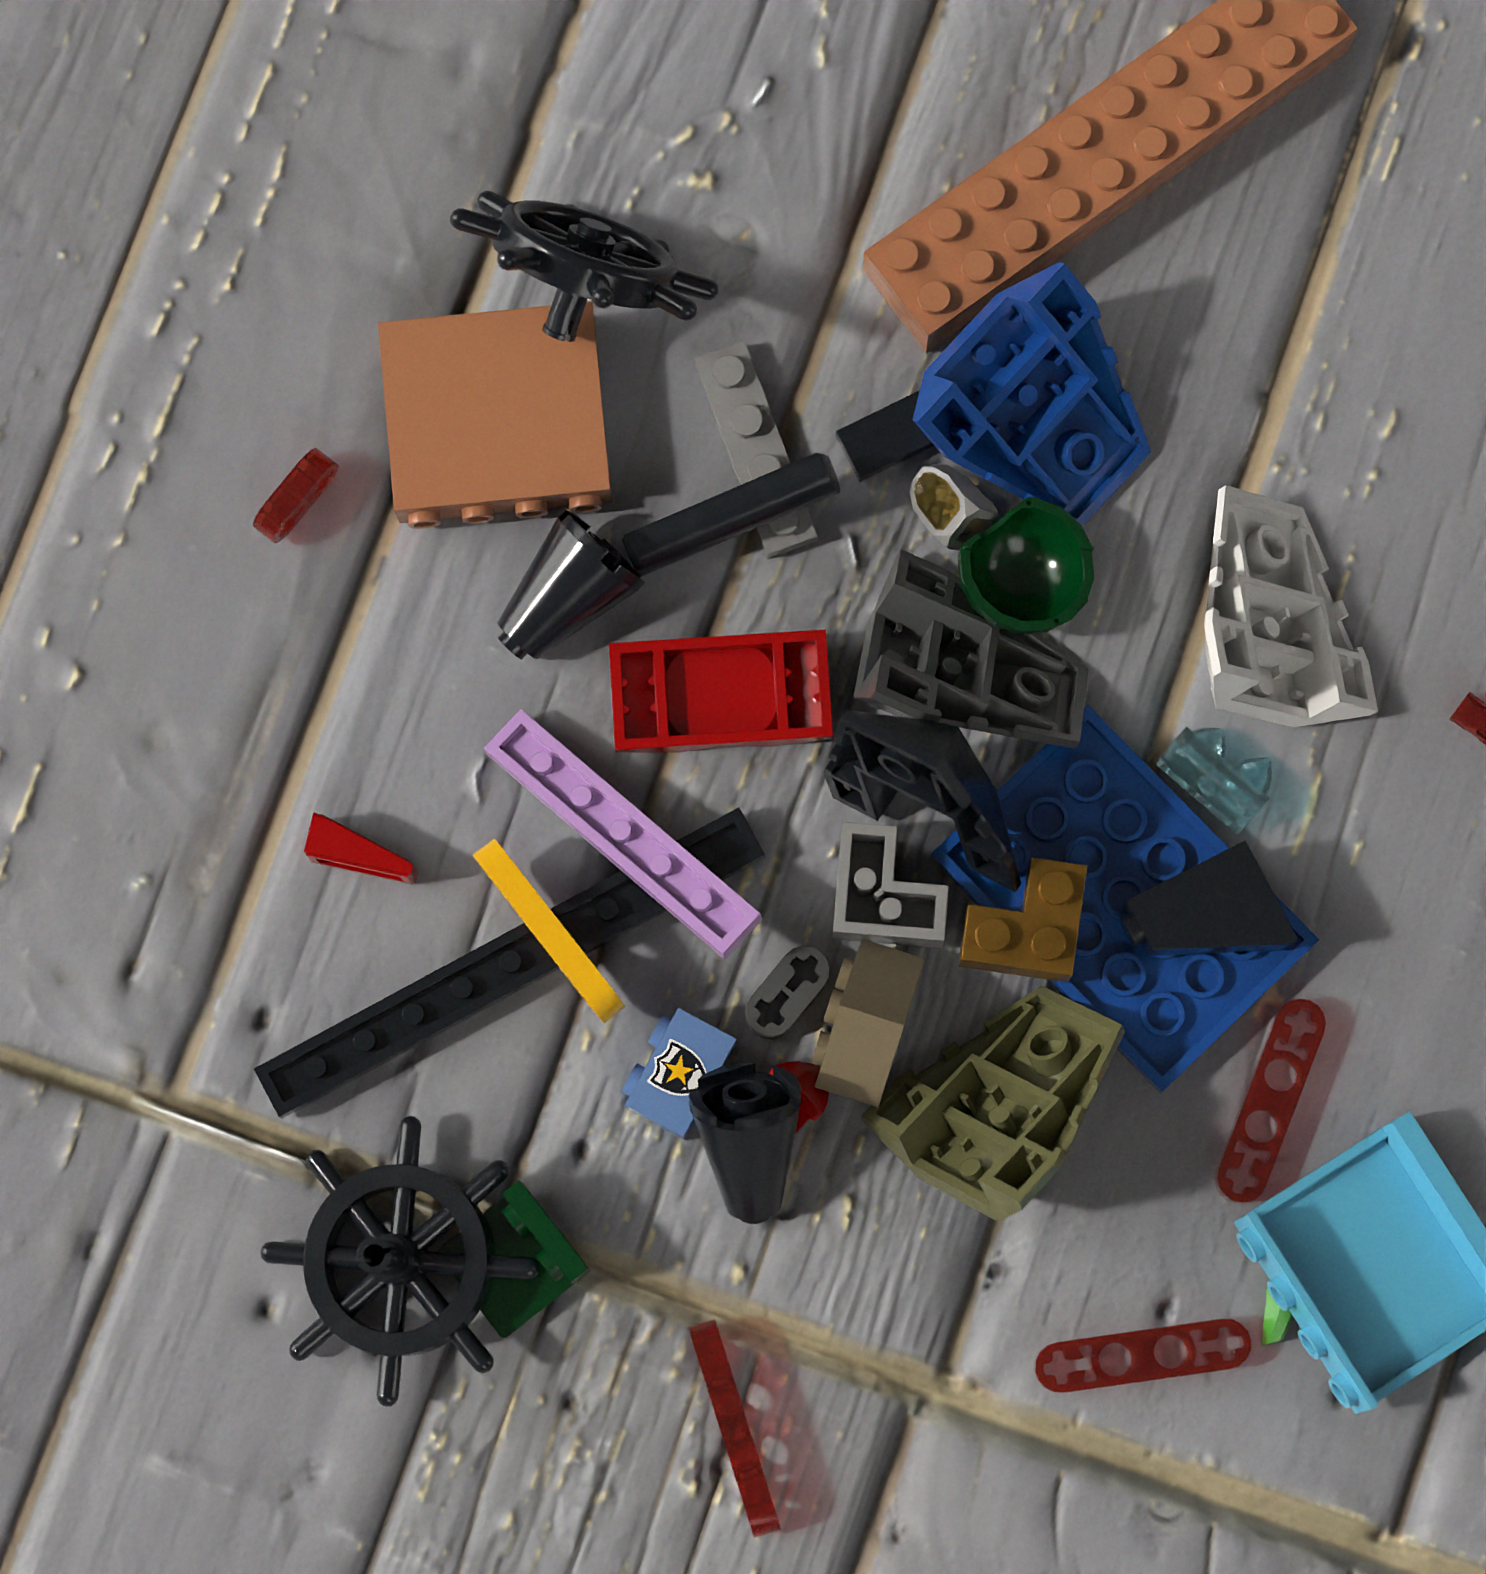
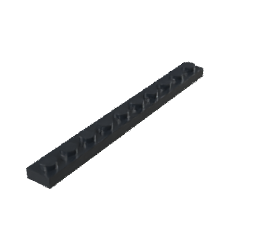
(484, 976)

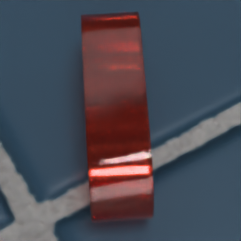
(295, 495)

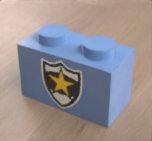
(682, 1055)

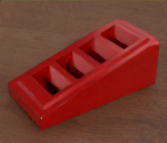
(345, 849)

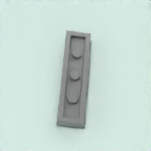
(751, 436)

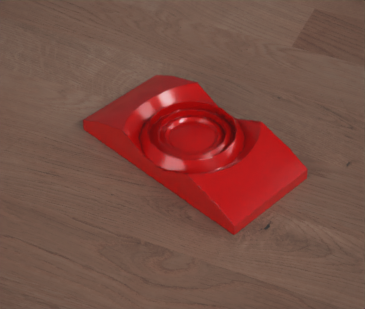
(720, 692)

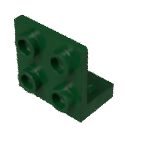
(524, 1230)

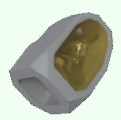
(950, 505)

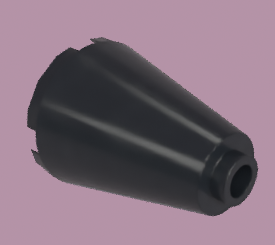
(565, 588)
(748, 1135)

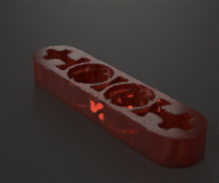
(1265, 1099)
(1142, 1360)
(734, 1428)

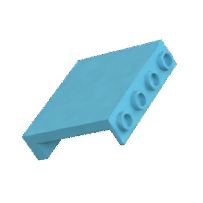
(1374, 1262)

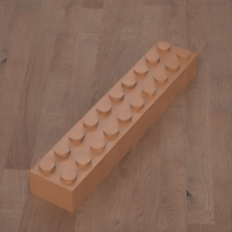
(1100, 157)

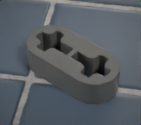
(777, 983)

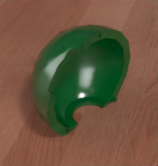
(1028, 569)

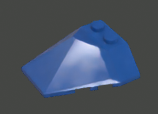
(1035, 398)

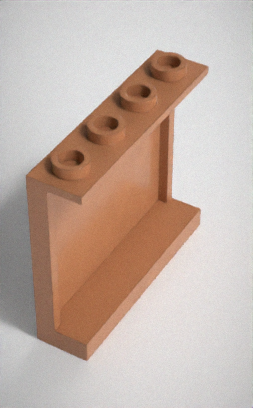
(492, 417)

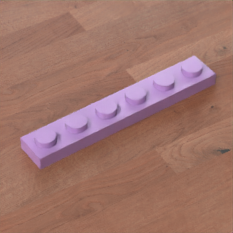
(623, 834)

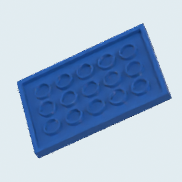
(1132, 833)

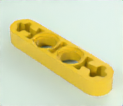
(549, 931)

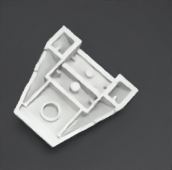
(1271, 621)

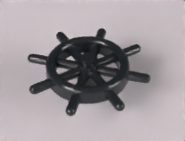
(583, 259)
(399, 1260)

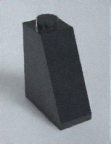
(1210, 909)

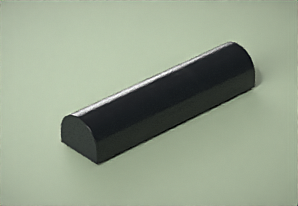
(731, 513)

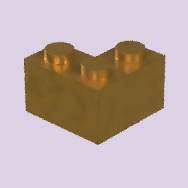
(1039, 938)

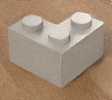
(876, 906)

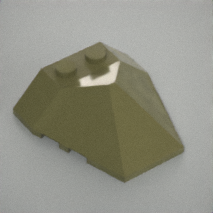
(1001, 1107)

